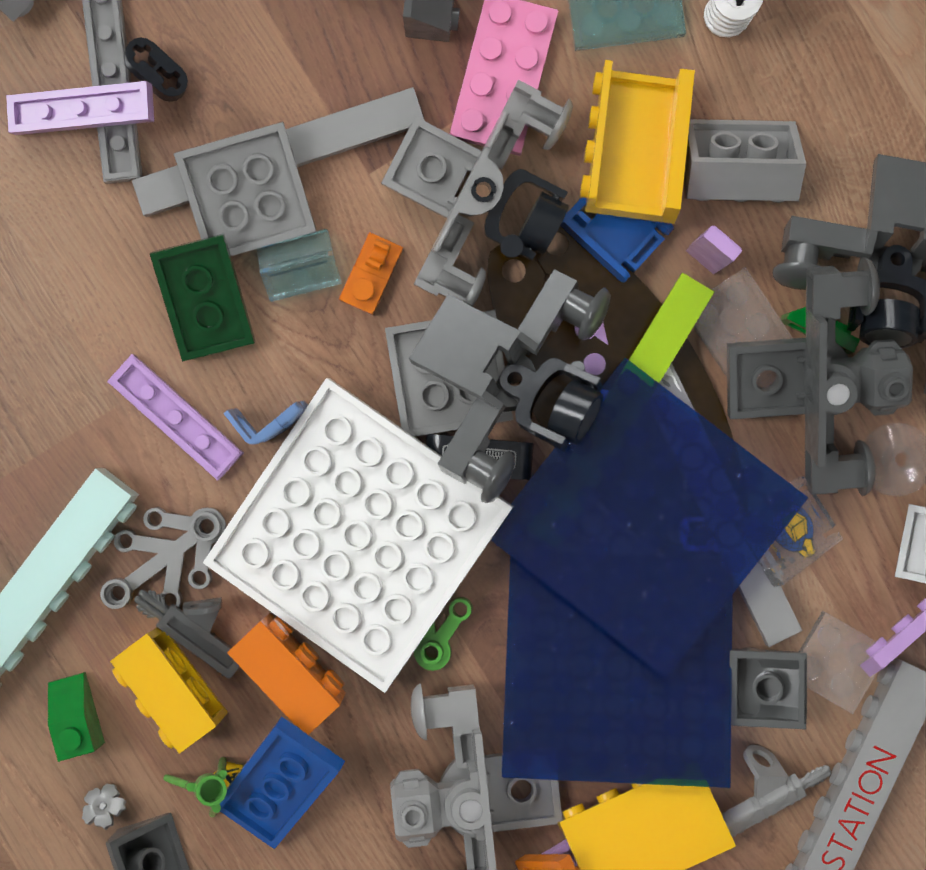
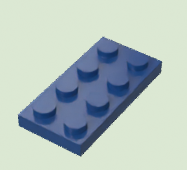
(280, 782)

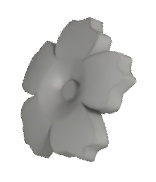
(102, 806)

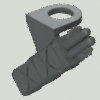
(191, 628)

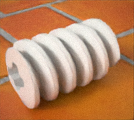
(730, 17)

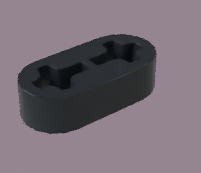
(162, 63)

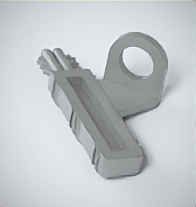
(772, 790)

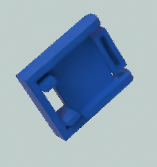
(615, 238)

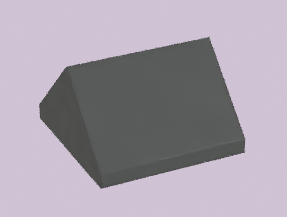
(147, 846)

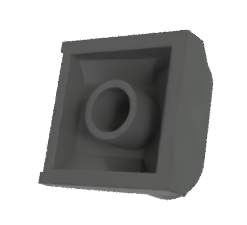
(768, 688)

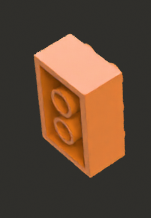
(289, 673)

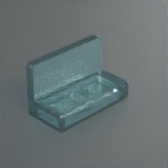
(298, 265)

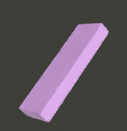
(714, 249)

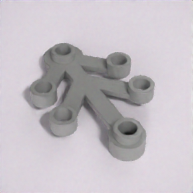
(169, 554)

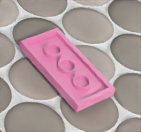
(506, 48)

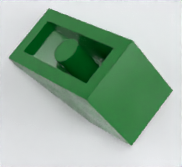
(73, 717)

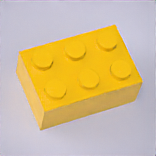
(168, 689)

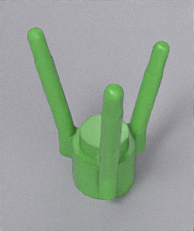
(208, 788)

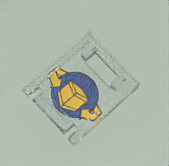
(800, 540)

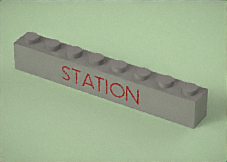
(866, 772)

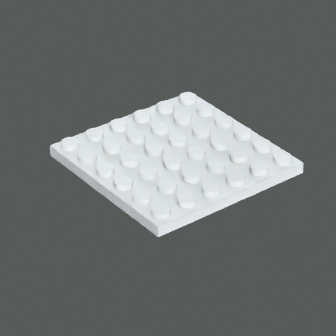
(356, 535)

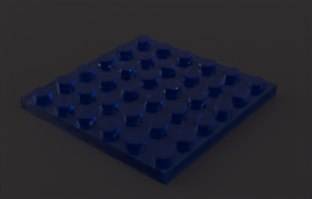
(648, 519)
(599, 712)

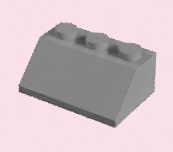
(744, 160)

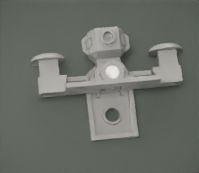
(471, 790)

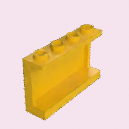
(638, 144)
(647, 829)

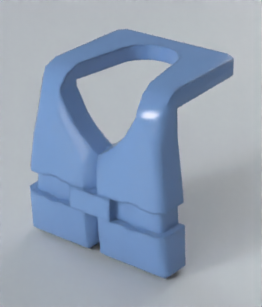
(273, 429)

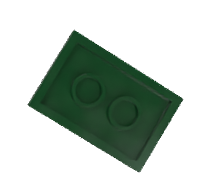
(202, 297)

